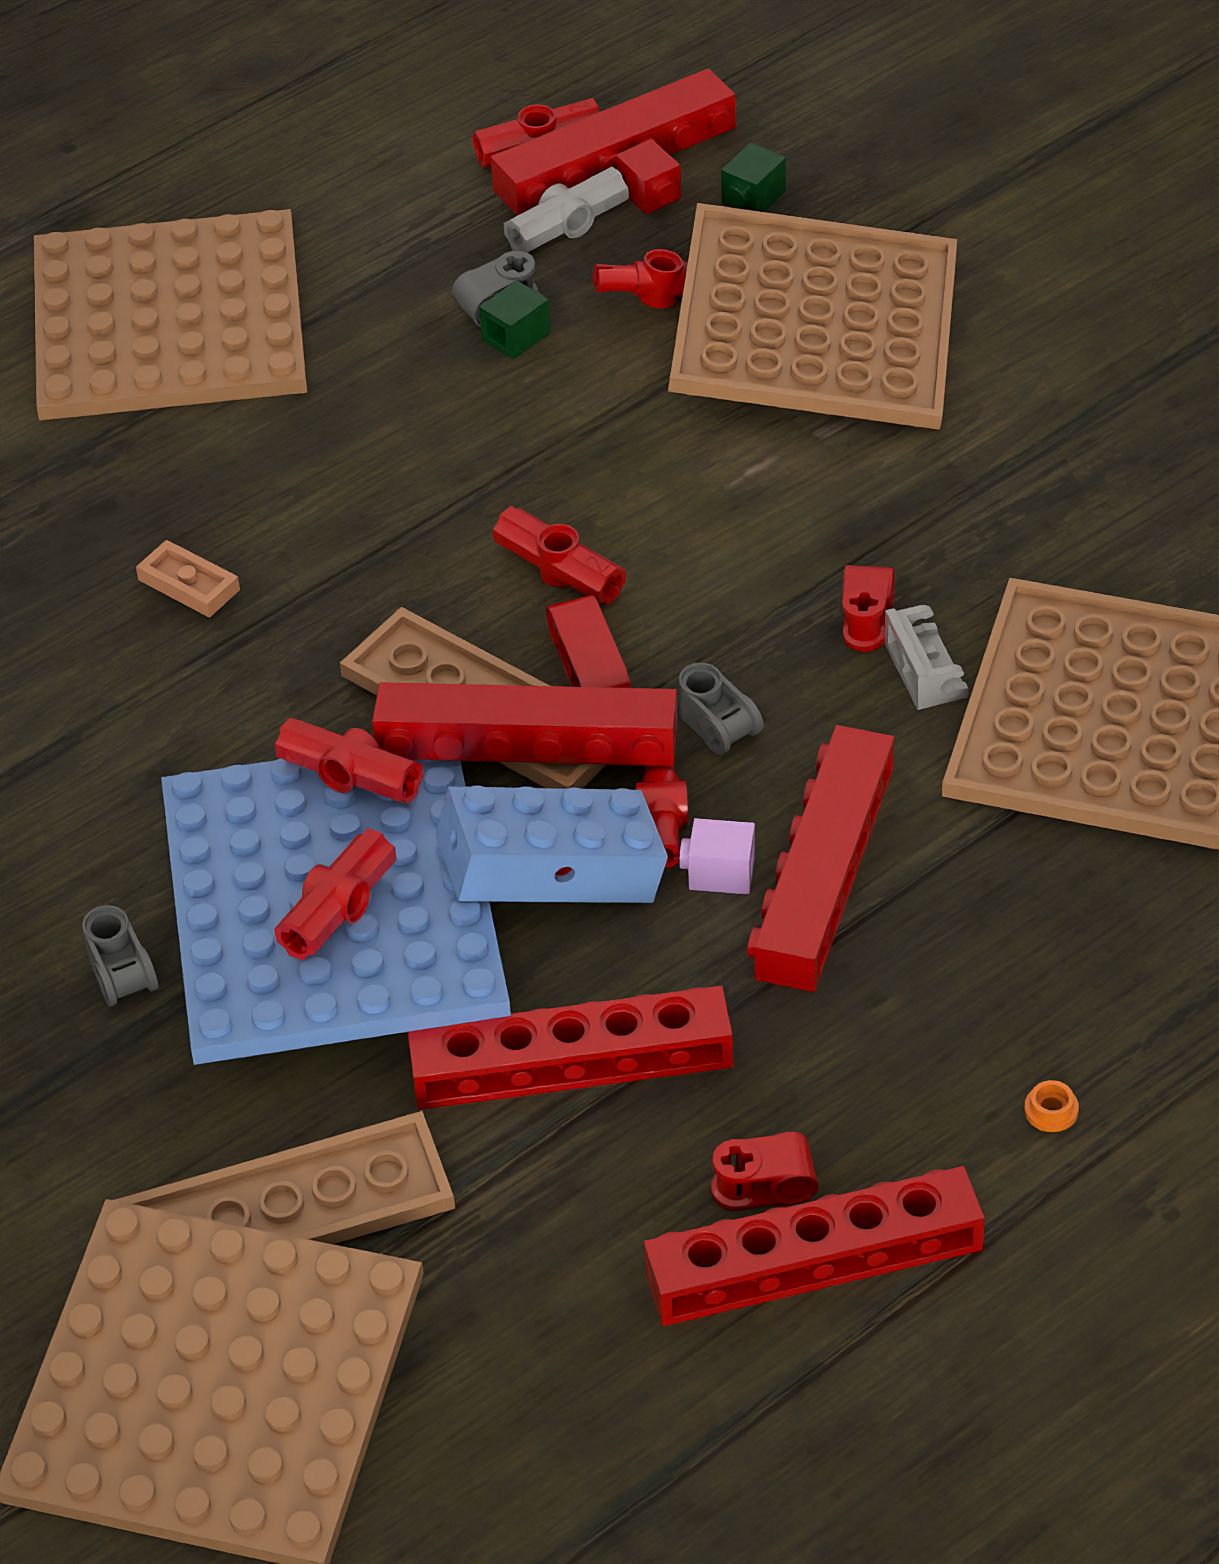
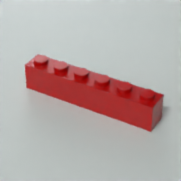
(670, 116)
(527, 723)
(823, 858)

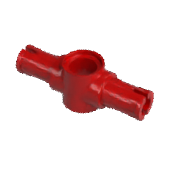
(654, 280)
(668, 806)

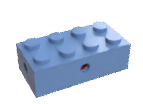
(550, 845)

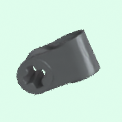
(486, 281)
(716, 707)
(116, 954)

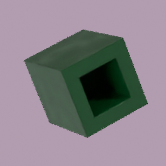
(753, 179)
(515, 319)

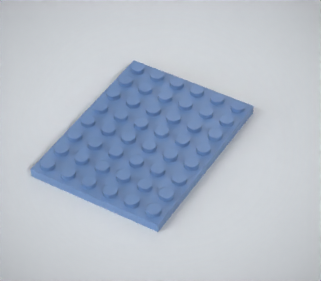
(240, 865)

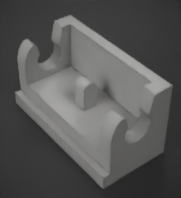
(922, 658)

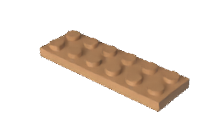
(420, 652)
(322, 1188)

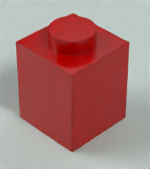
(650, 176)

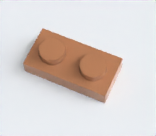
(188, 578)

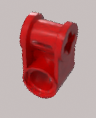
(865, 598)
(768, 1168)

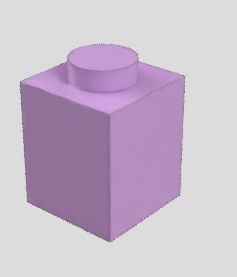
(719, 856)

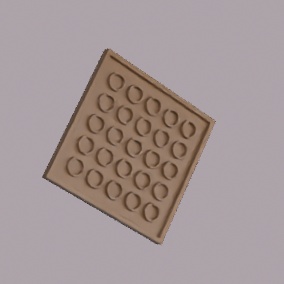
(167, 315)
(815, 316)
(1095, 715)
(212, 1385)

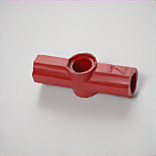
(531, 123)
(559, 555)
(349, 760)
(335, 894)

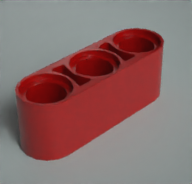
(586, 644)

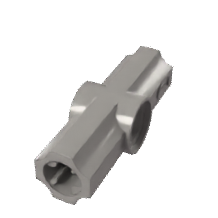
(566, 210)

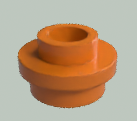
(1055, 1096)

